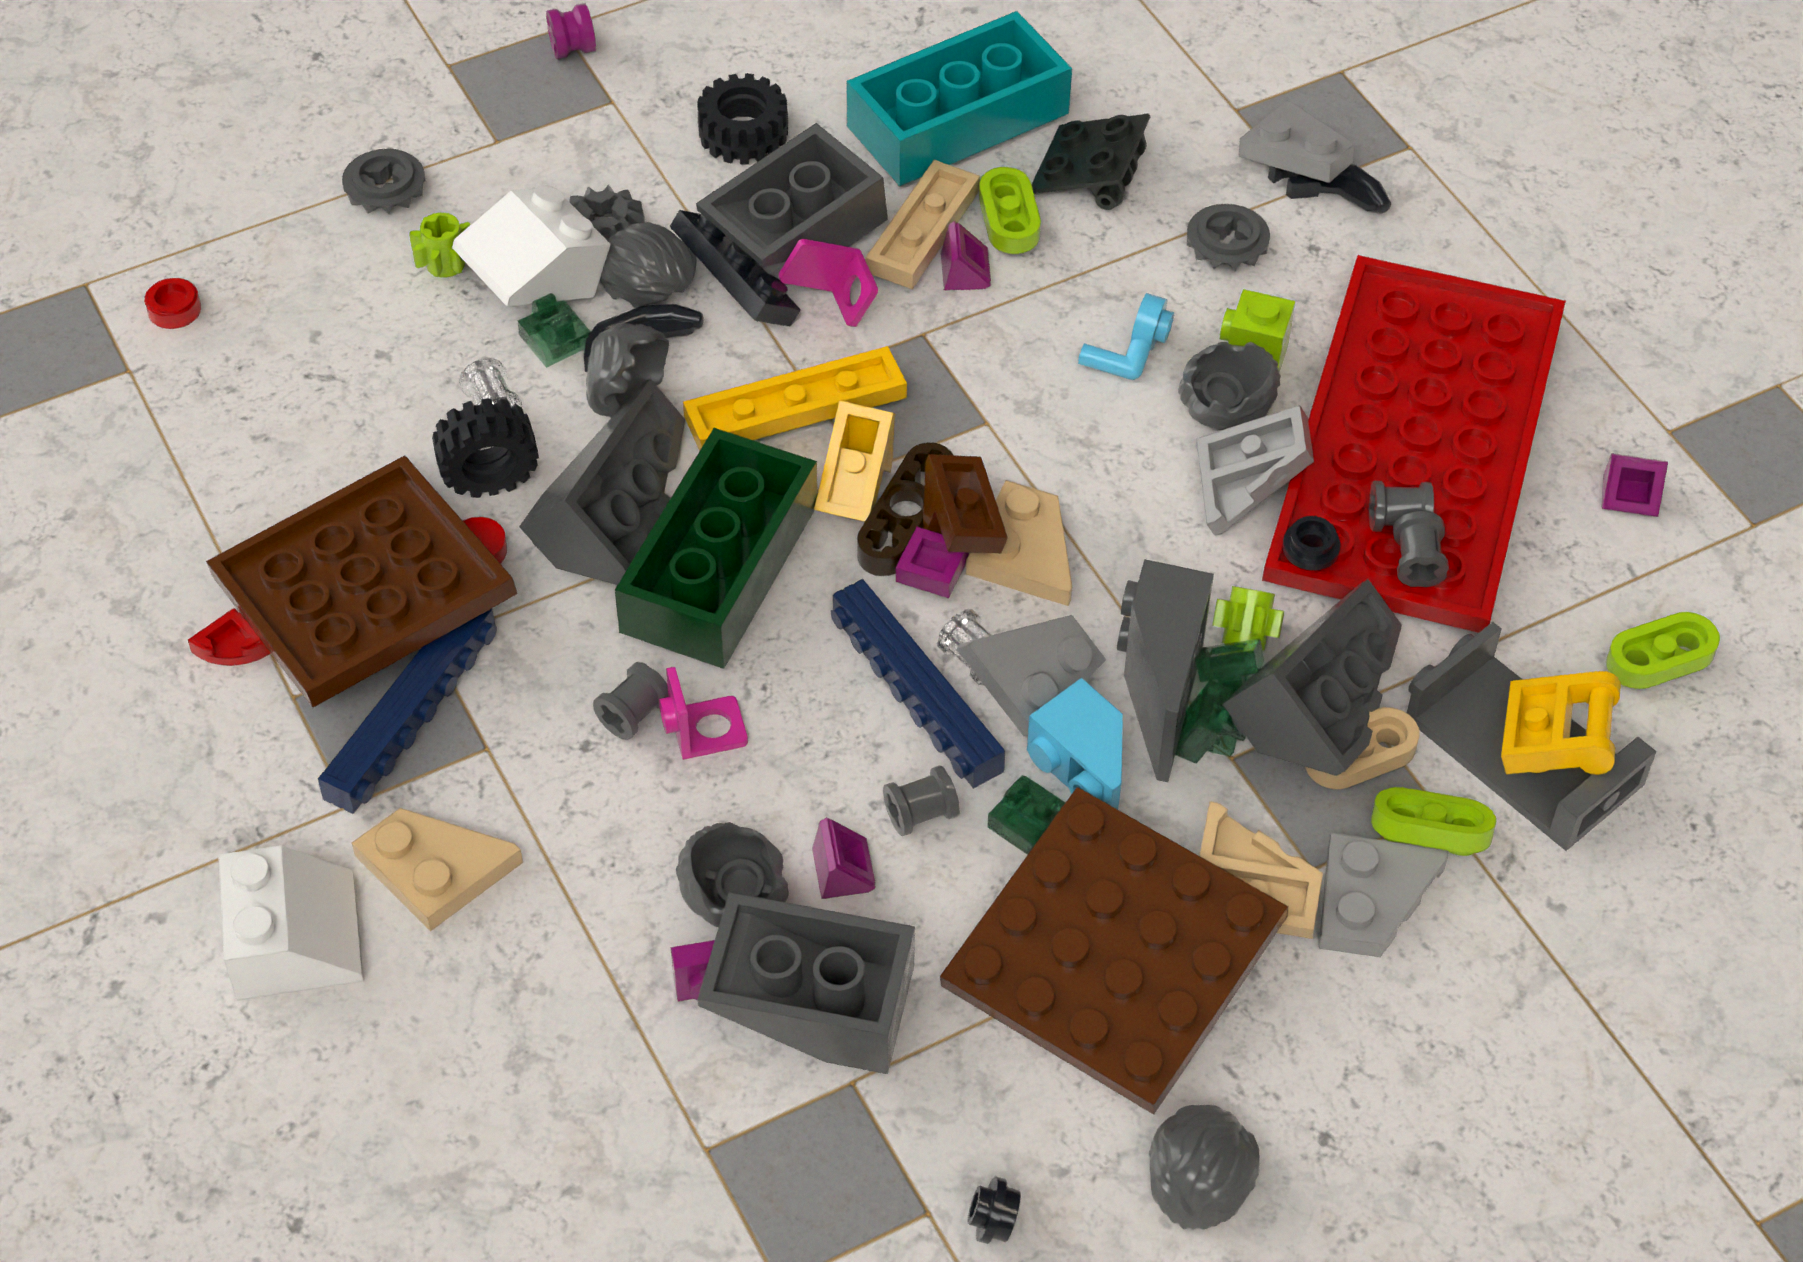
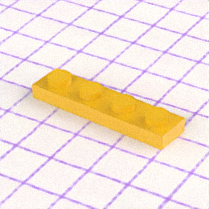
(797, 397)

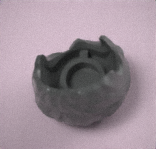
(647, 264)
(621, 363)
(1229, 384)
(725, 861)
(1202, 1166)

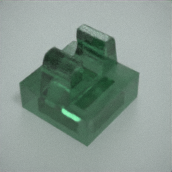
(553, 330)
(1230, 662)
(1208, 725)
(1024, 813)

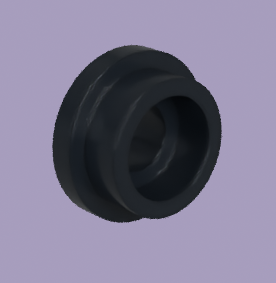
(1311, 543)
(994, 1210)

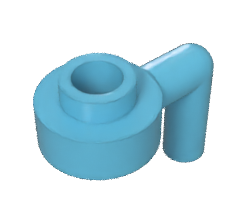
(1151, 325)

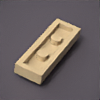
(922, 224)

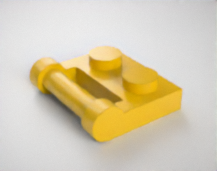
(1540, 723)

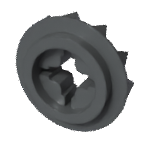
(375, 168)
(623, 208)
(1217, 222)

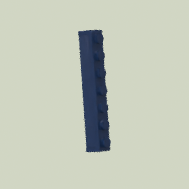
(918, 684)
(401, 713)

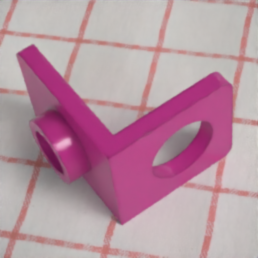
(834, 270)
(683, 720)

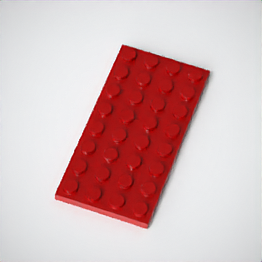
(1417, 388)

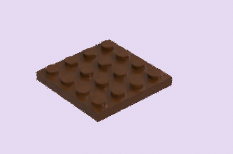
(360, 580)
(1114, 949)

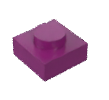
(929, 564)
(689, 968)

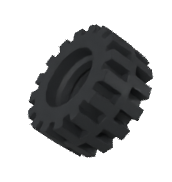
(742, 99)
(483, 426)

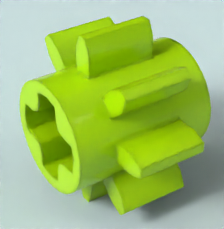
(434, 245)
(1248, 616)

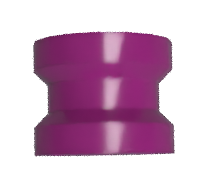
(571, 31)

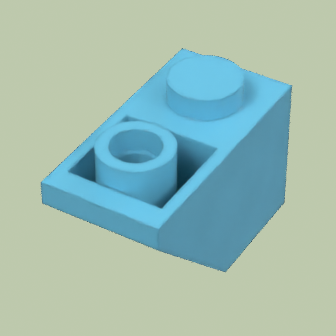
(1079, 741)

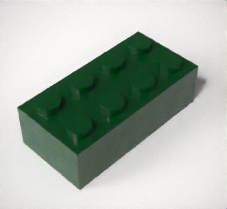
(717, 548)

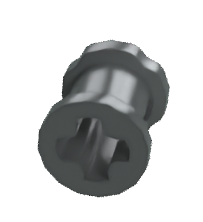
(1391, 503)
(1421, 554)
(630, 700)
(921, 800)

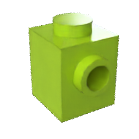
(1260, 320)

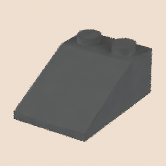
(796, 193)
(1161, 649)
(811, 979)

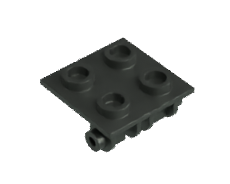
(1095, 156)

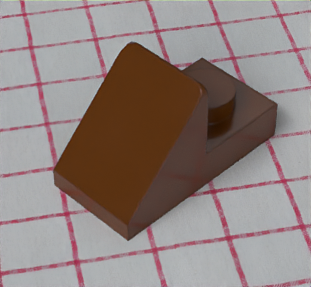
(962, 505)

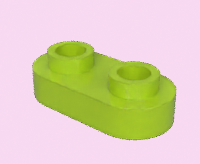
(1009, 210)
(1658, 651)
(1433, 820)

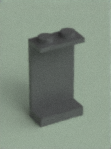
(1464, 713)

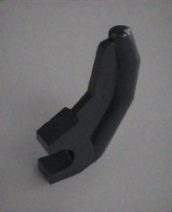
(1351, 184)
(668, 319)

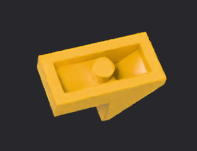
(856, 461)

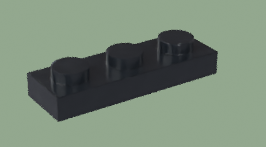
(749, 284)

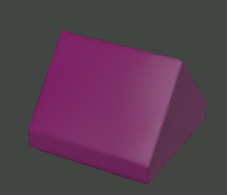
(964, 260)
(1633, 484)
(841, 861)

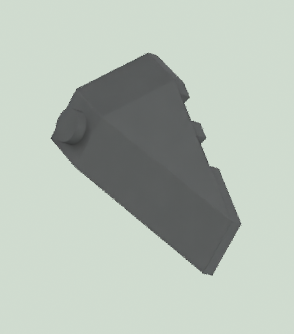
(611, 491)
(1319, 690)

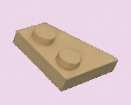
(1035, 547)
(433, 863)
(1264, 866)

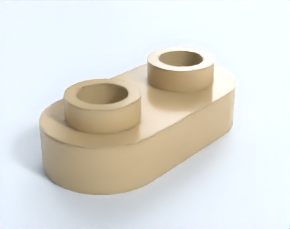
(1388, 726)

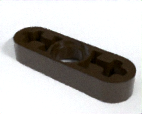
(903, 487)

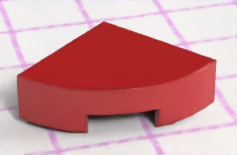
(228, 641)

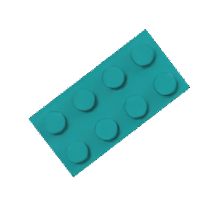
(958, 97)

